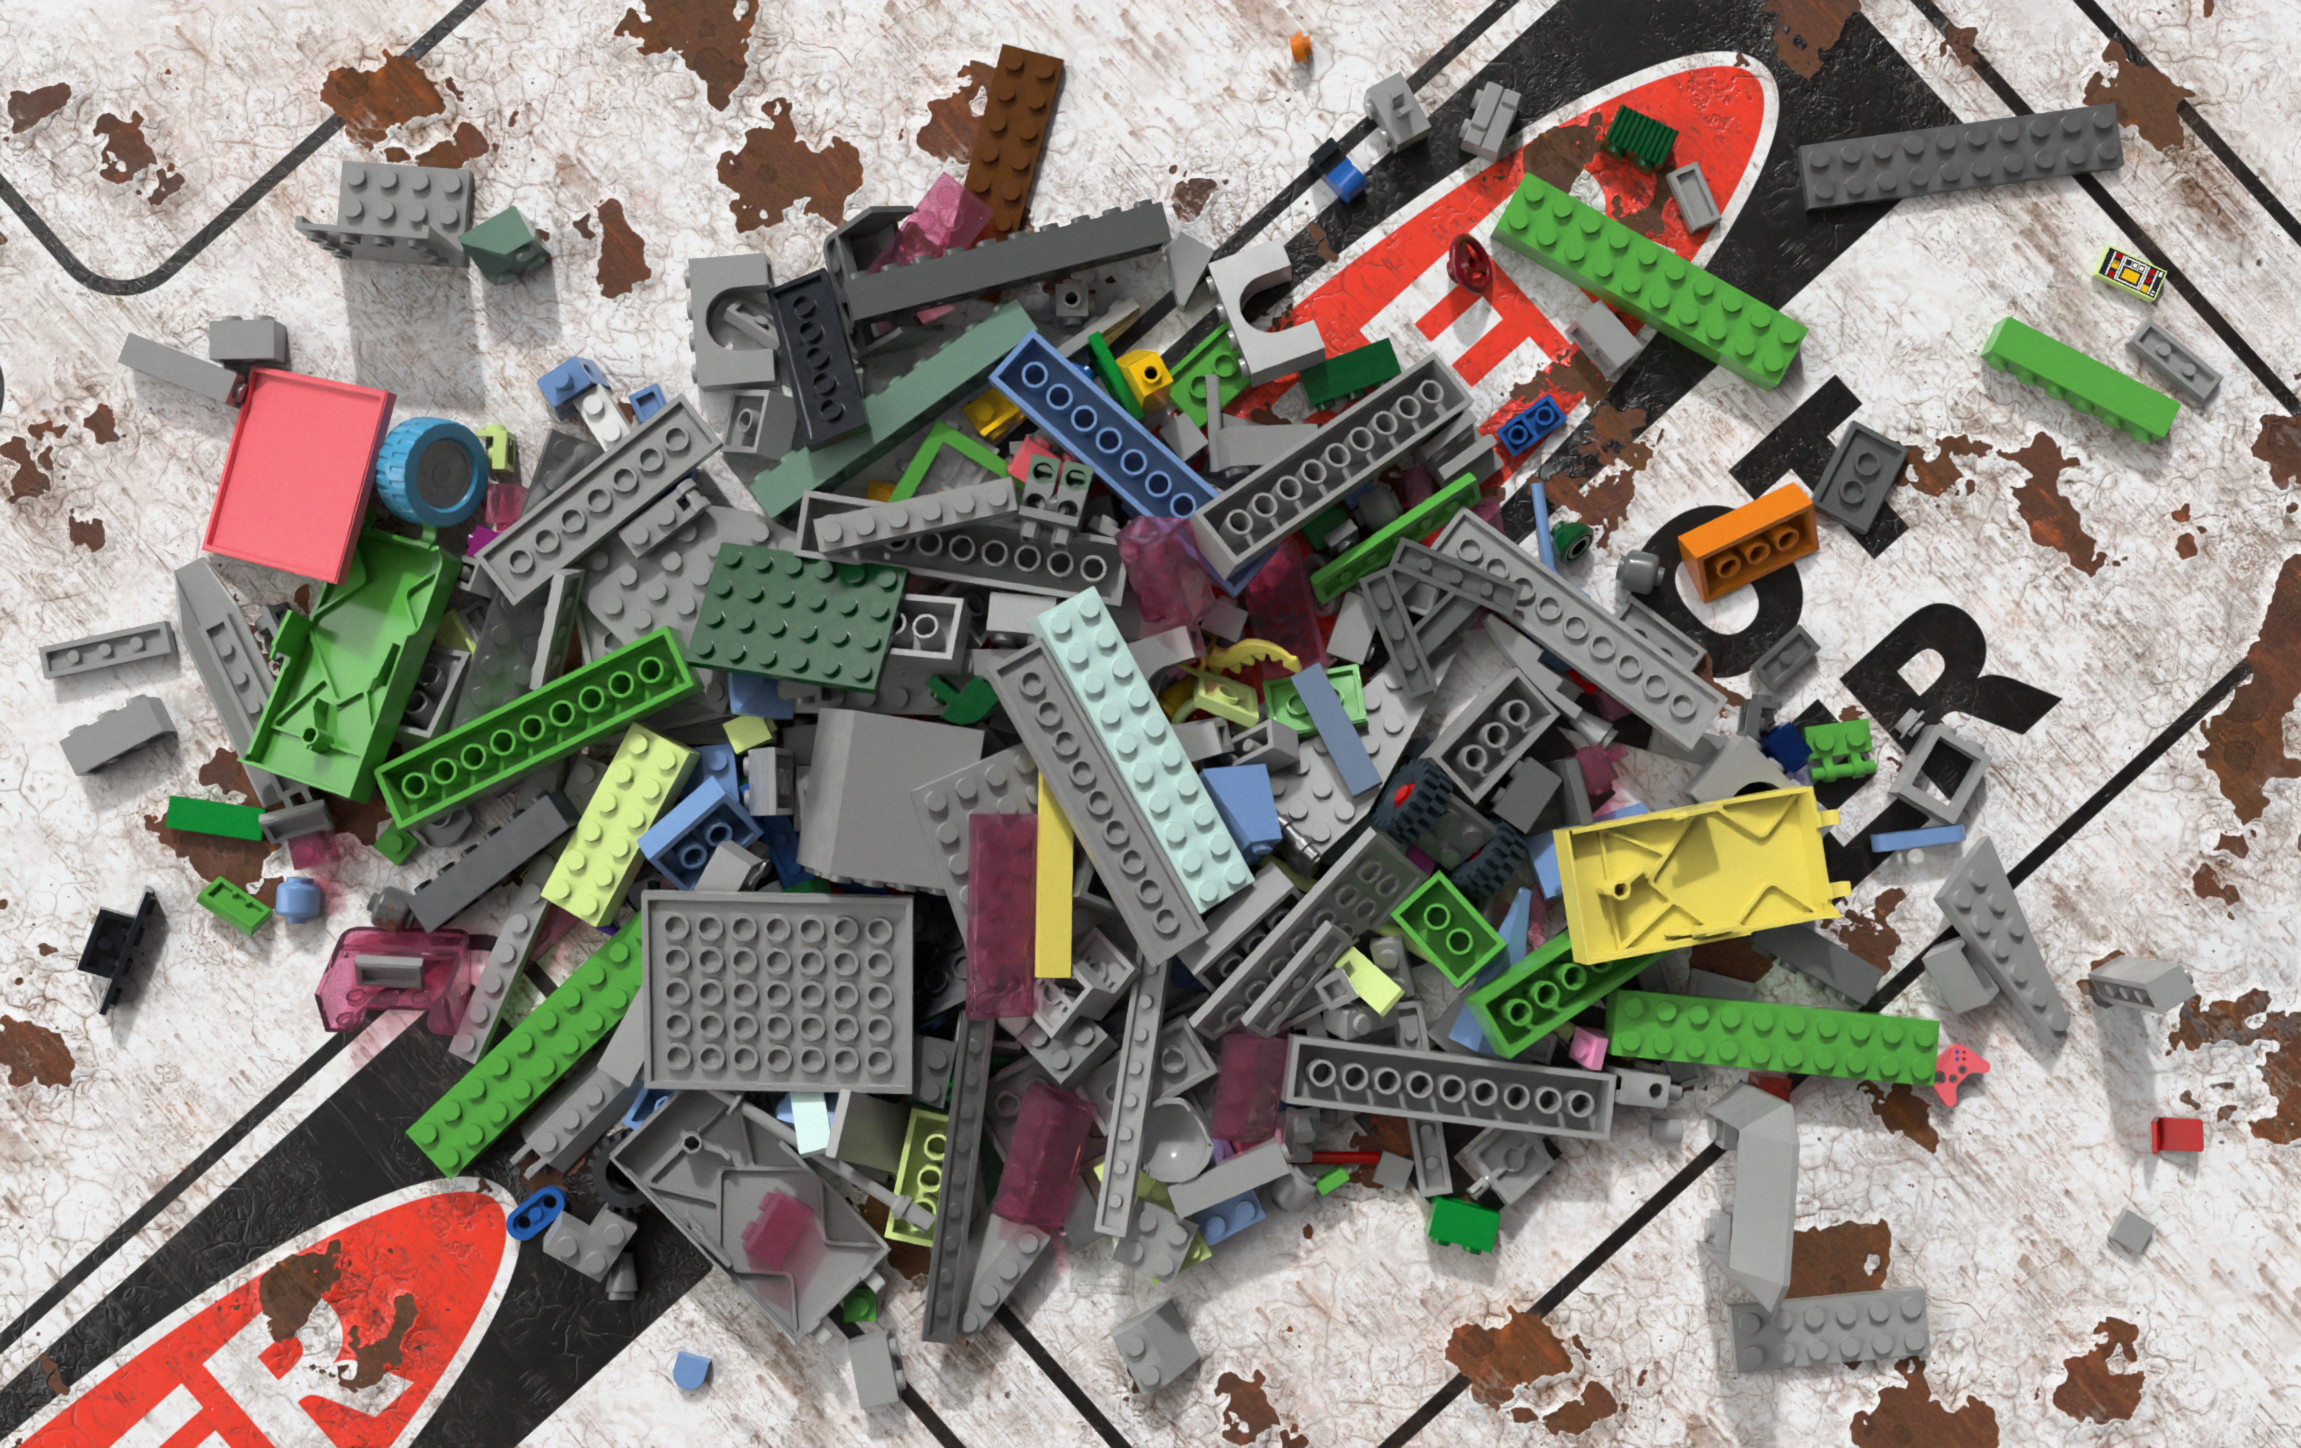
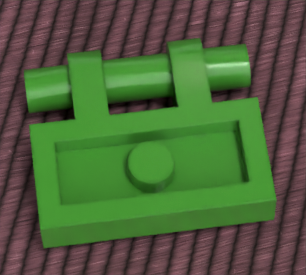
(1839, 739)

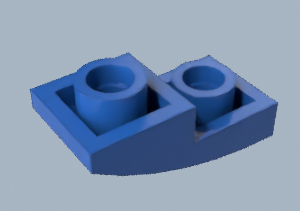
(1531, 425)

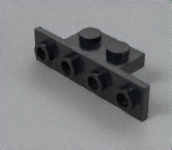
(111, 944)

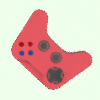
(1952, 1068)

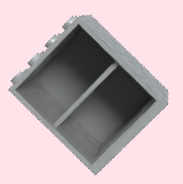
(859, 799)

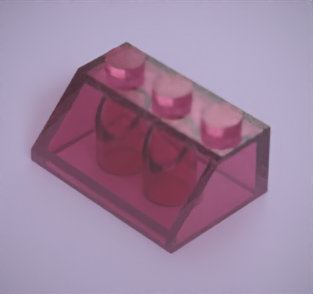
(1248, 1087)

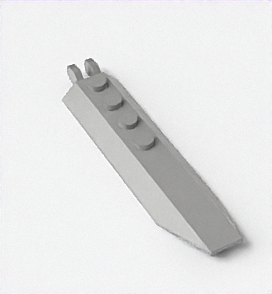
(230, 670)
(575, 1115)

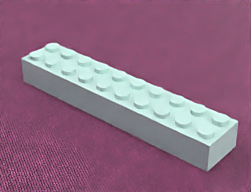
(1143, 747)

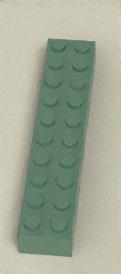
(897, 412)

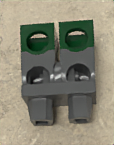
(1052, 512)

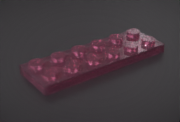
(1001, 915)

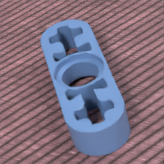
(1917, 837)

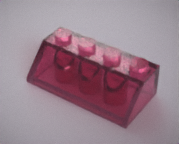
(1043, 1157)

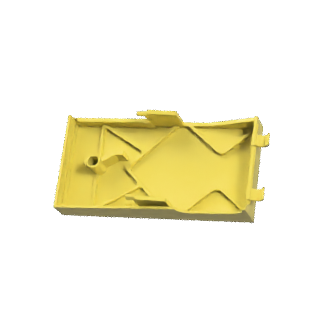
(1695, 874)

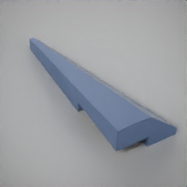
(1514, 932)

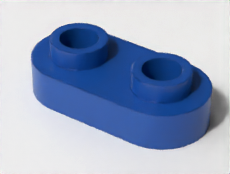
(537, 1211)

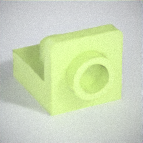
(503, 450)

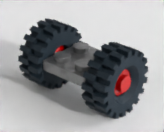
(1472, 847)

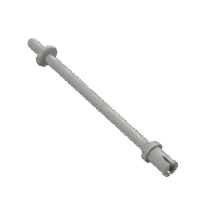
(900, 1205)

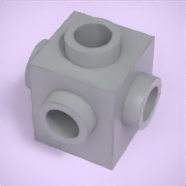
(1078, 313)

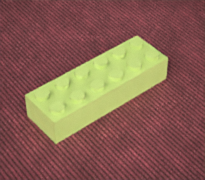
(628, 802)

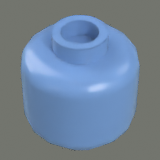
(298, 899)

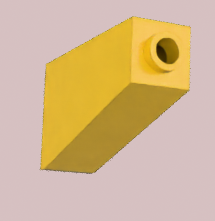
(1147, 379)

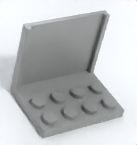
(397, 215)

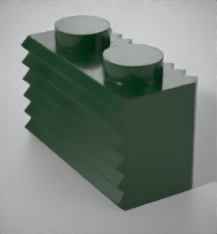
(1638, 140)

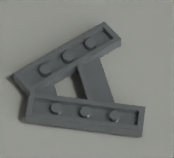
(1411, 644)

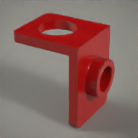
(2177, 1134)

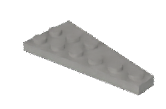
(1992, 924)

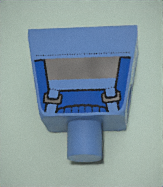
(568, 383)

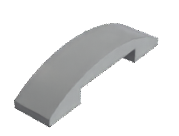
(1328, 992)

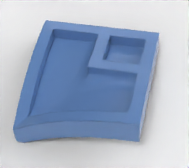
(757, 697)

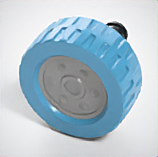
(432, 471)

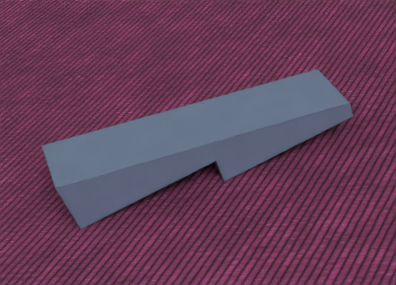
(1336, 730)

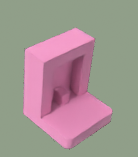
(1589, 1047)

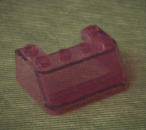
(446, 969)

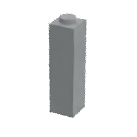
(183, 370)
(1230, 1177)

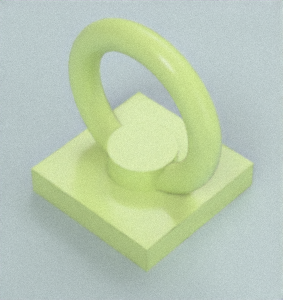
(1221, 698)

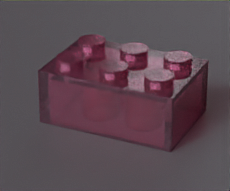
(1165, 570)

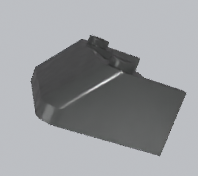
(854, 250)

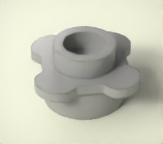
(1910, 723)

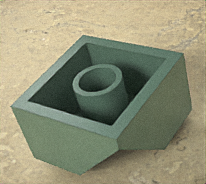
(505, 246)

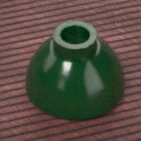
(1571, 540)

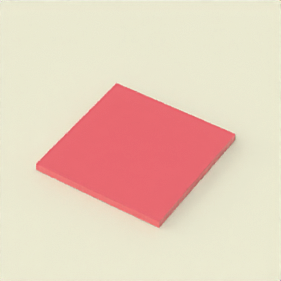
(299, 473)

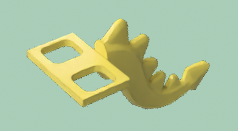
(1241, 652)

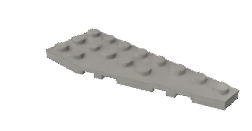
(1313, 788)
(1352, 895)

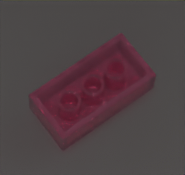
(1284, 612)

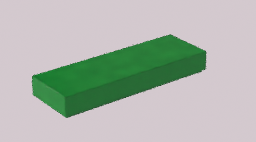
(215, 818)

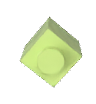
(750, 733)

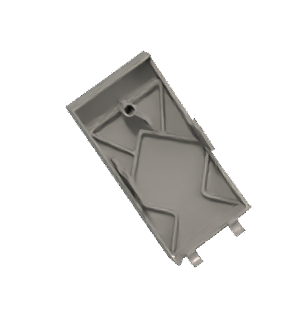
(709, 1180)

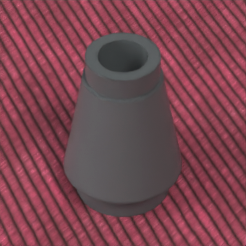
(622, 1278)

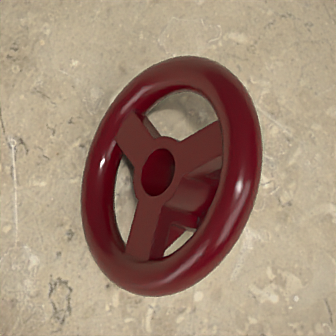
(1463, 264)

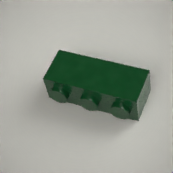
(1348, 375)

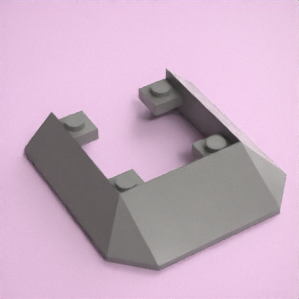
(1764, 1193)

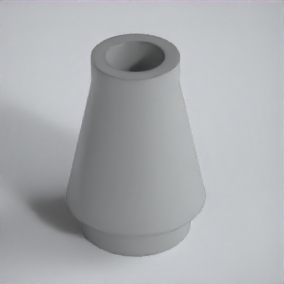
(1594, 729)

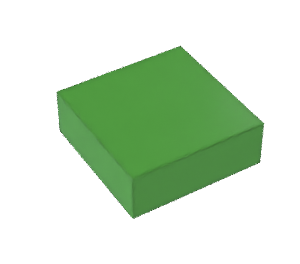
(1331, 1179)

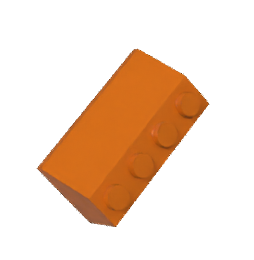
(1750, 542)

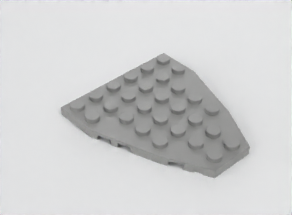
(672, 580)

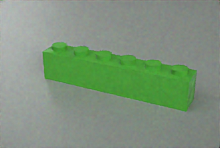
(2079, 380)

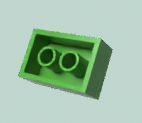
(1449, 930)

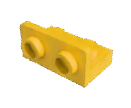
(992, 414)

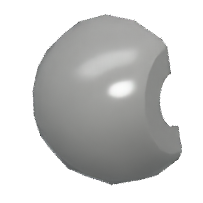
(1175, 1141)

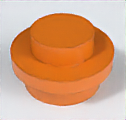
(1301, 47)

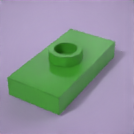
(234, 906)

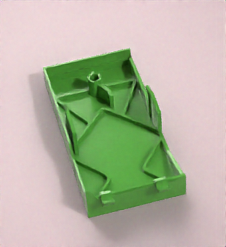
(354, 664)

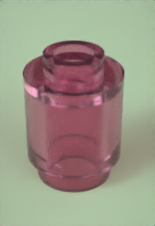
(1415, 487)

